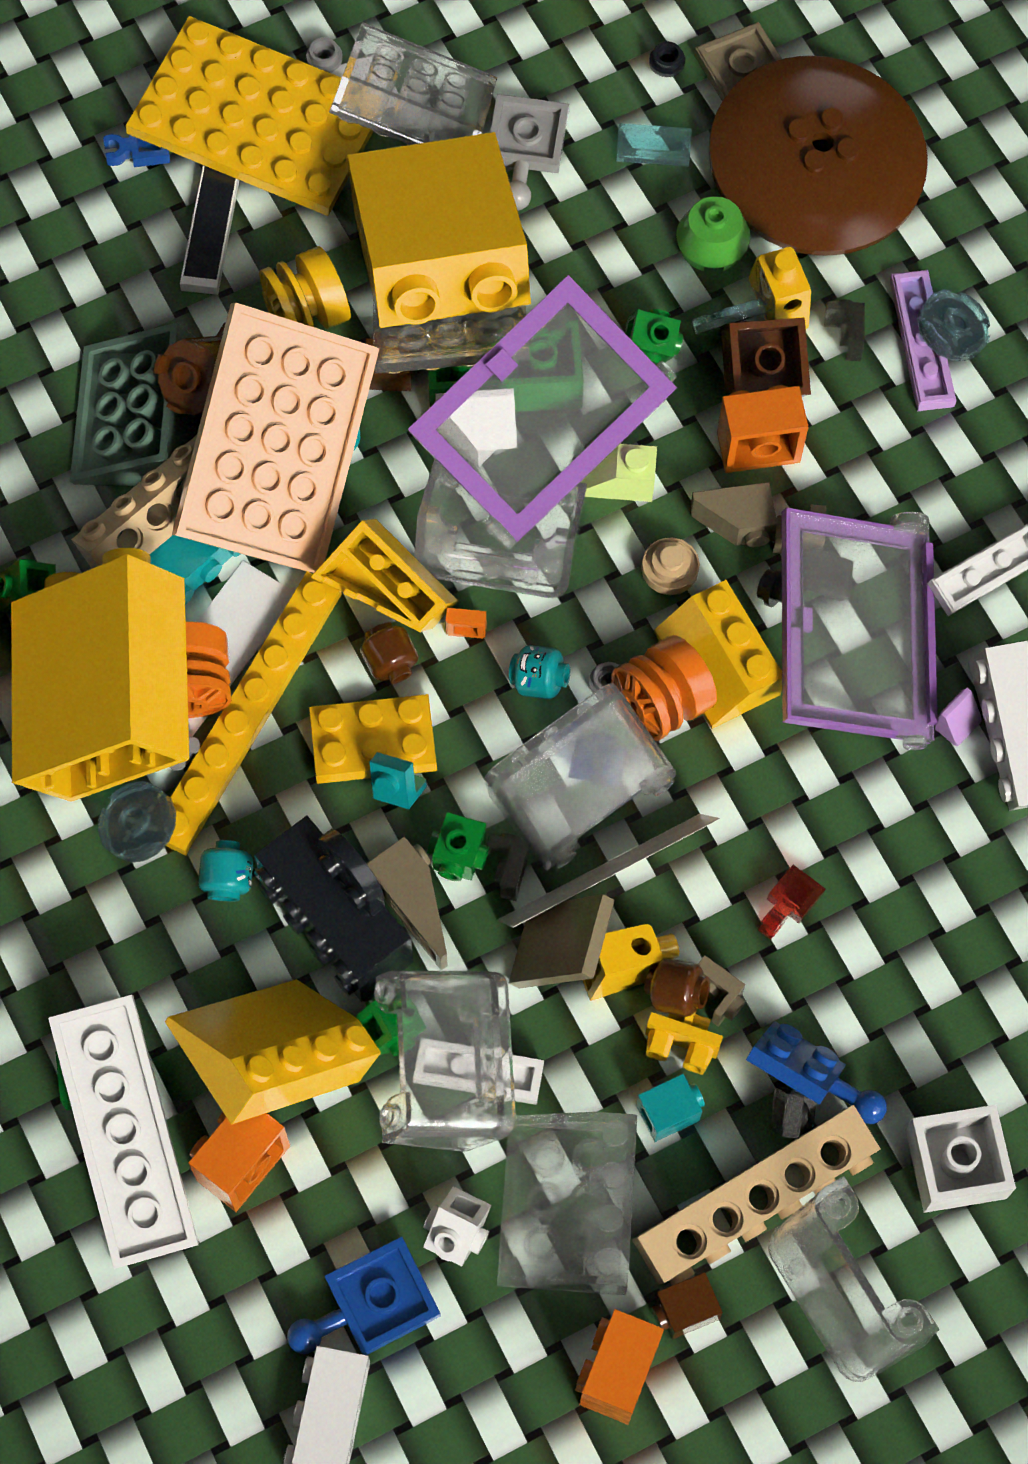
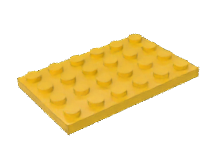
(250, 116)

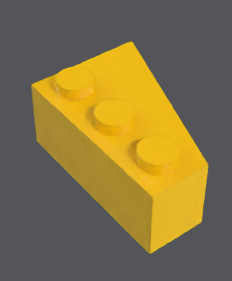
(386, 576)

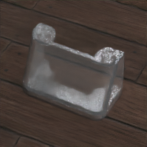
(462, 551)
(577, 774)
(450, 1059)
(836, 1293)

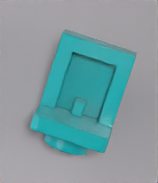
(395, 781)

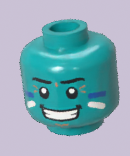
(539, 672)
(225, 871)

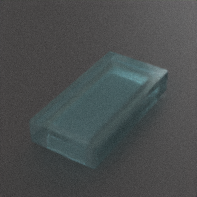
(654, 144)

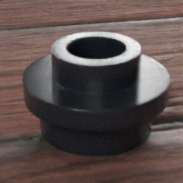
(667, 51)
(770, 587)

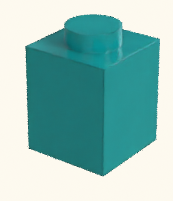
(670, 1107)

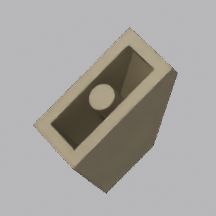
(738, 513)

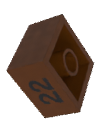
(765, 355)

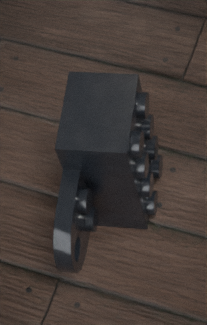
(335, 903)

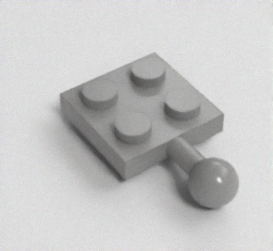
(529, 138)

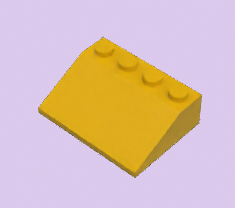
(273, 1048)

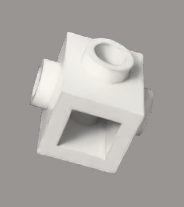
(457, 1226)

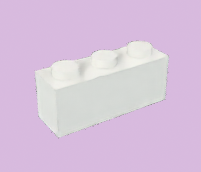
(330, 1409)

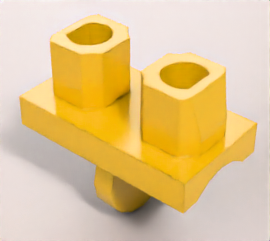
(685, 1032)

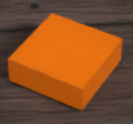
(466, 623)

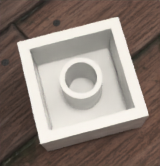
(960, 1158)

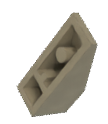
(411, 895)

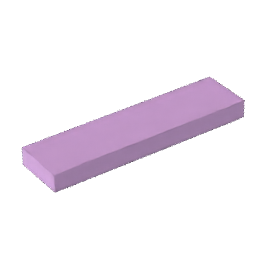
(927, 369)

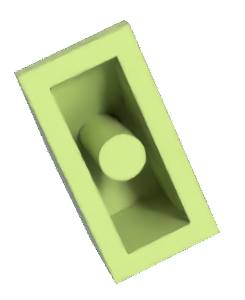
(624, 474)

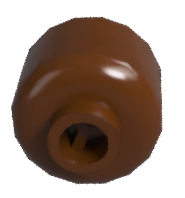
(389, 652)
(677, 987)

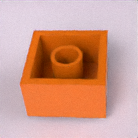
(762, 428)
(238, 1157)
(620, 1367)

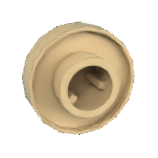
(670, 566)

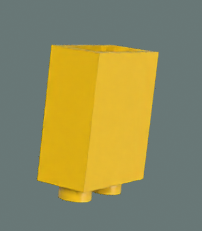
(439, 230)
(99, 677)

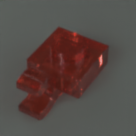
(793, 898)

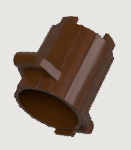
(187, 373)

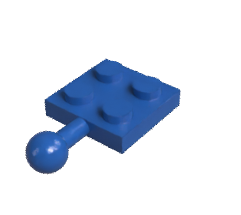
(811, 1070)
(377, 1298)

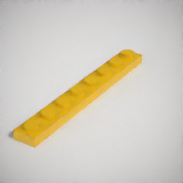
(249, 708)

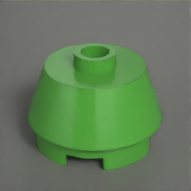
(713, 234)

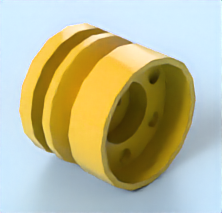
(309, 293)

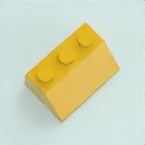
(731, 649)

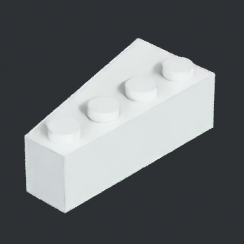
(1002, 691)

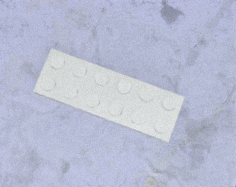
(123, 1131)

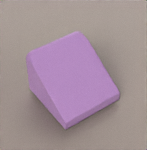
(959, 718)

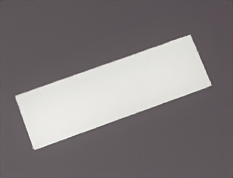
(246, 612)
(607, 870)

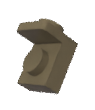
(724, 987)

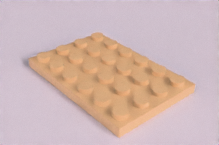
(275, 439)

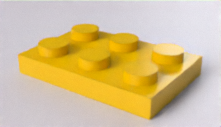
(353, 732)

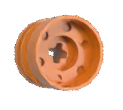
(206, 671)
(666, 685)

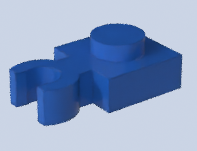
(133, 148)

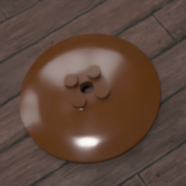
(812, 197)

